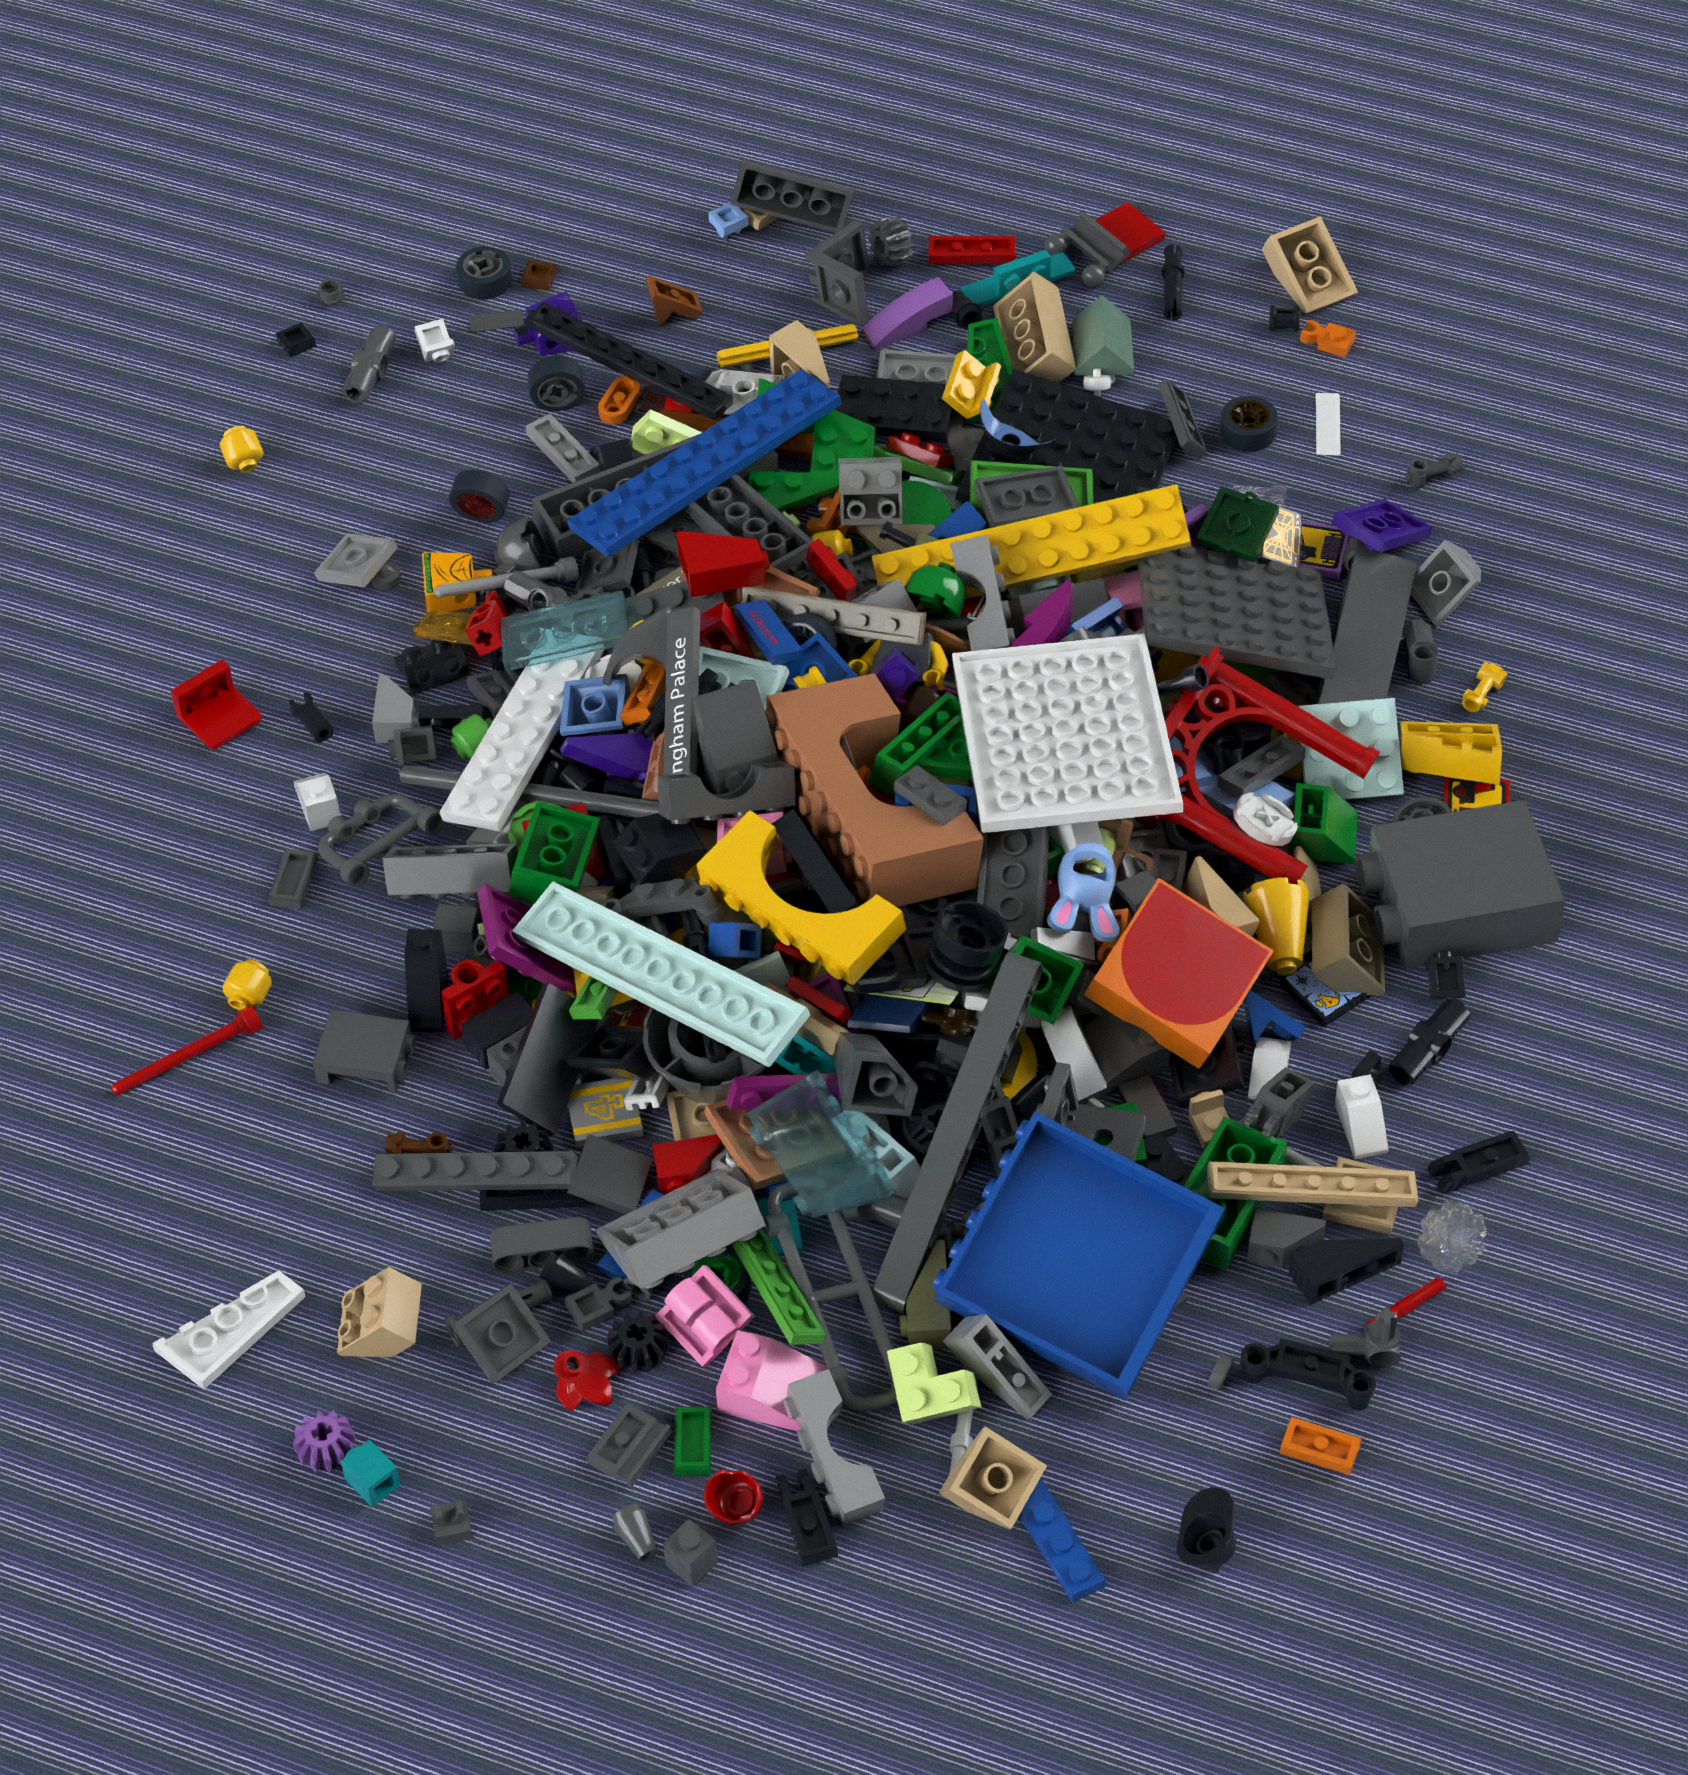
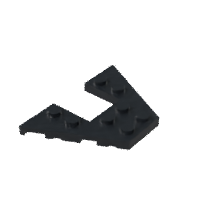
(903, 962)

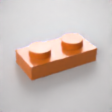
(1320, 1446)

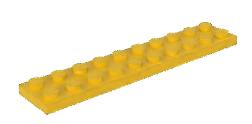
(1061, 540)

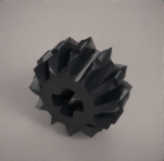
(523, 1139)
(637, 1341)

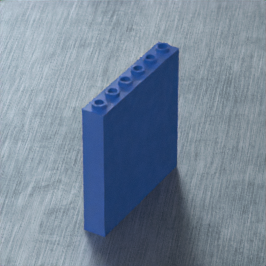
(1078, 1254)

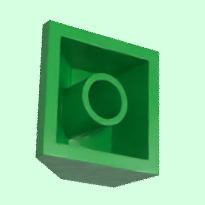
(1056, 979)

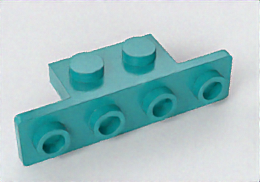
(1011, 274)

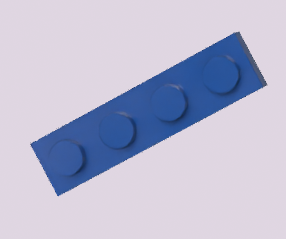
(1060, 1544)

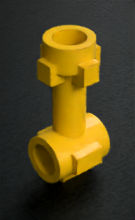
(1490, 676)

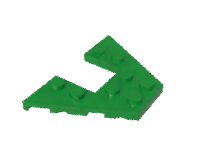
(834, 438)

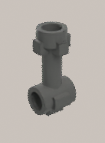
(1420, 469)

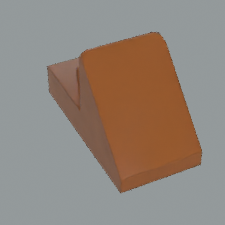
(671, 297)

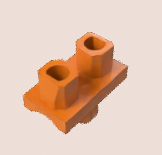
(830, 512)

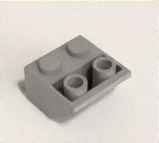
(870, 490)

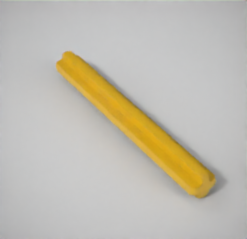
(761, 350)

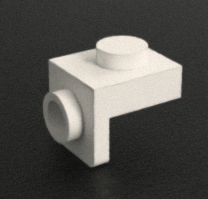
(434, 341)

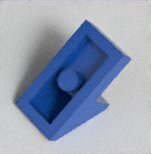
(1261, 1012)

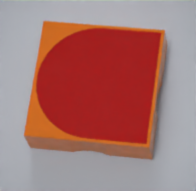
(1179, 973)

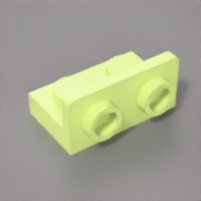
(656, 432)

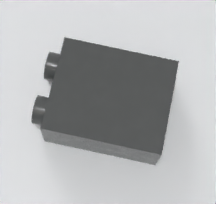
(1461, 883)

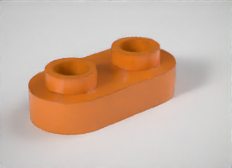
(619, 400)

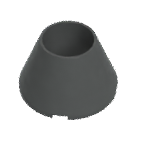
(676, 1054)

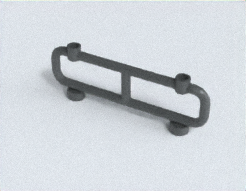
(779, 1225)

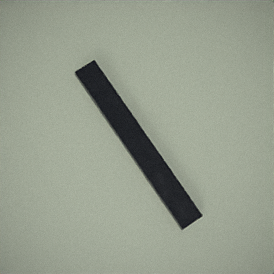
(629, 361)

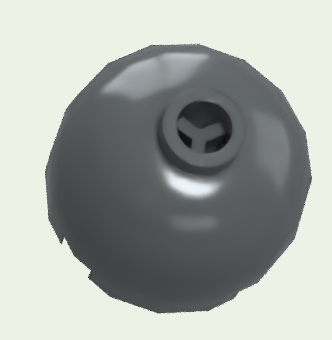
(521, 545)

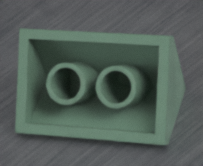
(1102, 340)

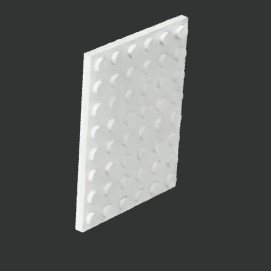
(1065, 733)

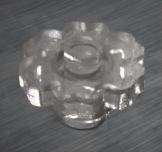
(1452, 1236)

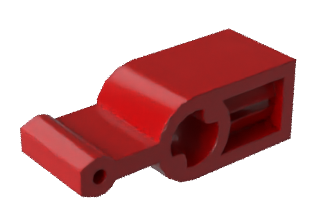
(485, 624)

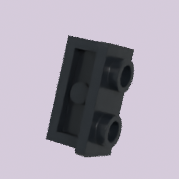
(432, 664)

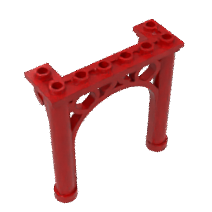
(1225, 691)

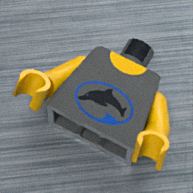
(927, 658)

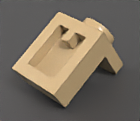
(1206, 1113)

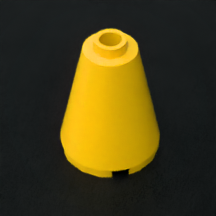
(1282, 919)

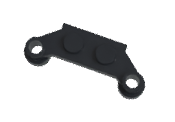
(1309, 1366)

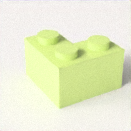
(922, 1392)

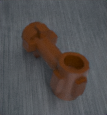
(399, 1144)

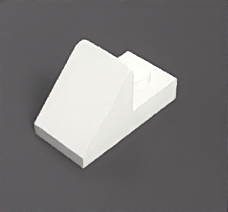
(1268, 1060)

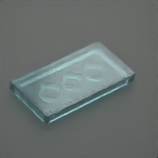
(563, 630)

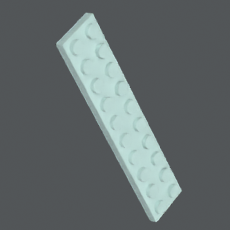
(662, 974)

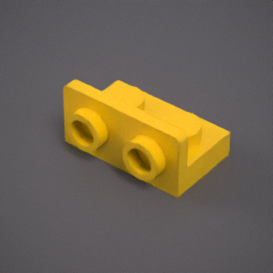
(970, 384)

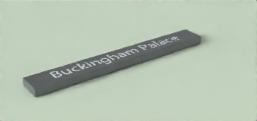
(681, 687)

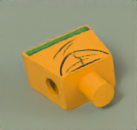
(447, 569)

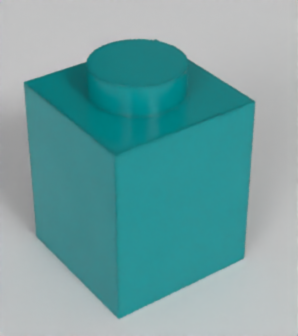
(370, 1473)

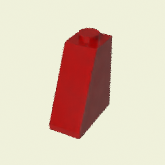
(720, 562)

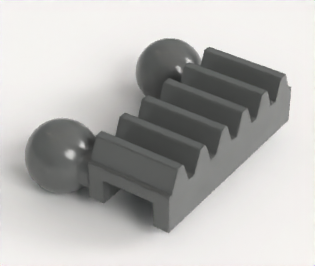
(1094, 242)

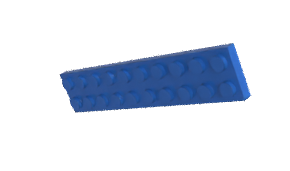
(704, 463)

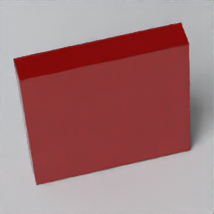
(1131, 229)

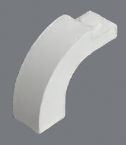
(1071, 1047)

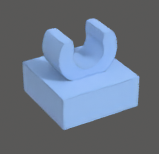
(728, 220)

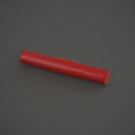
(1417, 1298)

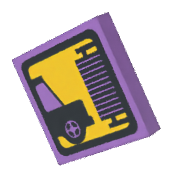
(1323, 549)

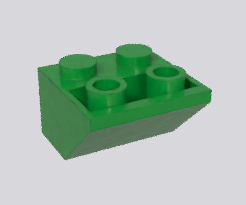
(1324, 824)

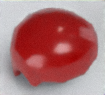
(733, 1497)

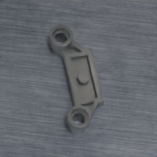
(670, 897)

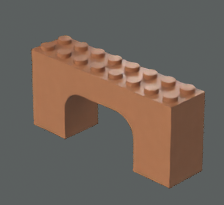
(874, 844)

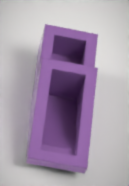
(909, 314)

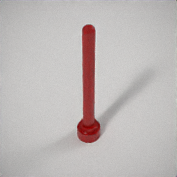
(244, 1023)

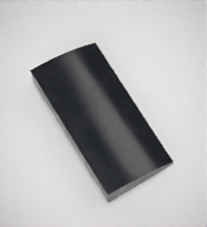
(815, 863)

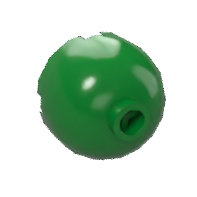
(937, 590)

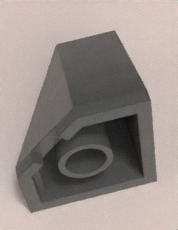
(871, 1077)

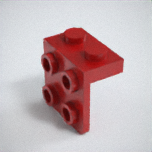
(213, 706)

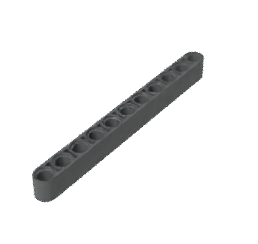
(957, 1130)

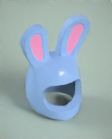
(1086, 893)

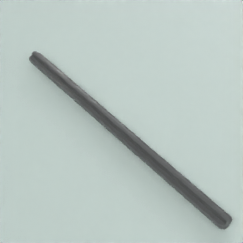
(560, 796)

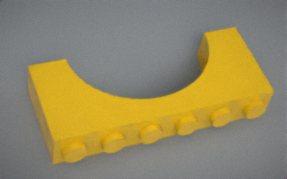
(840, 942)

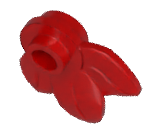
(588, 1381)

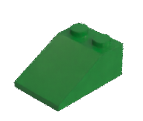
(553, 851)

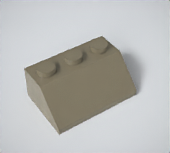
(1346, 943)

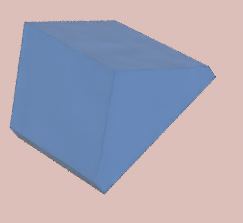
(593, 706)

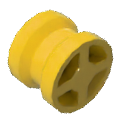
(812, 678)

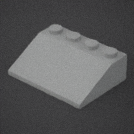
(682, 1228)

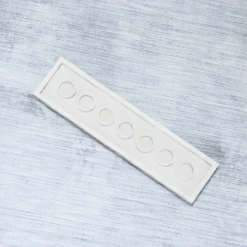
(514, 744)

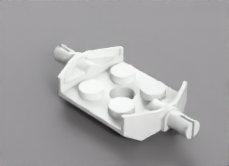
(735, 382)

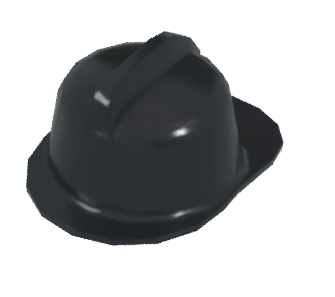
(1207, 1530)

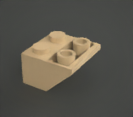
(380, 1316)

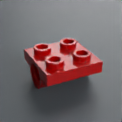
(472, 992)

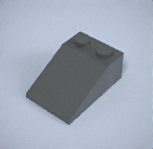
(732, 735)
(1121, 1052)

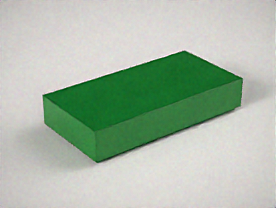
(693, 1441)

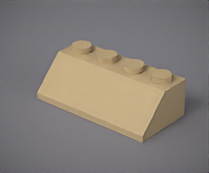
(1036, 329)

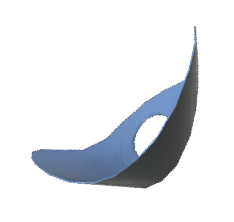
(996, 430)

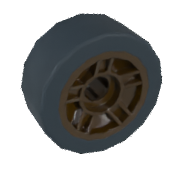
(1248, 423)

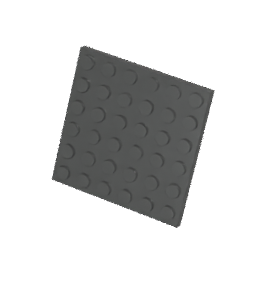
(1247, 609)

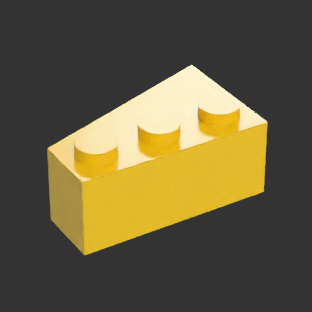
(1452, 750)

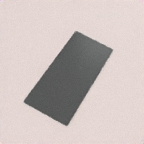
(496, 320)

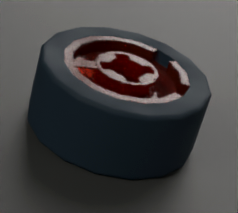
(479, 496)

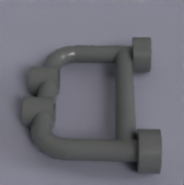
(354, 870)

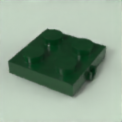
(1238, 524)

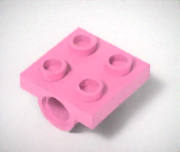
(703, 1315)

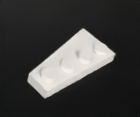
(218, 1340)

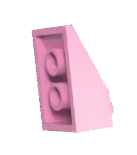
(758, 1379)

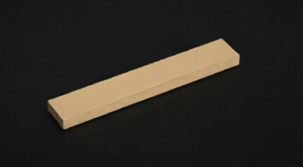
(1312, 1184)

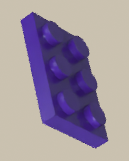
(1381, 525)

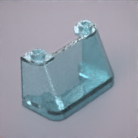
(819, 1149)

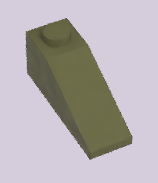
(924, 1318)

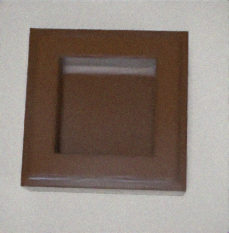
(539, 275)

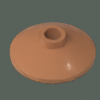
(948, 641)

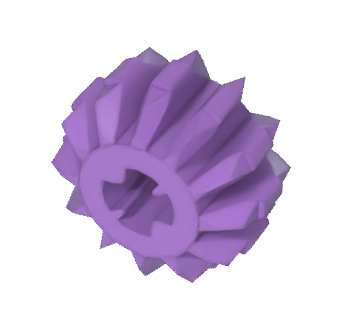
(323, 1440)

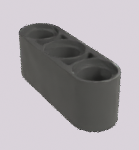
(530, 1244)

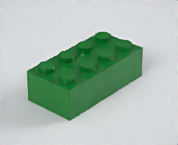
(1233, 1144)

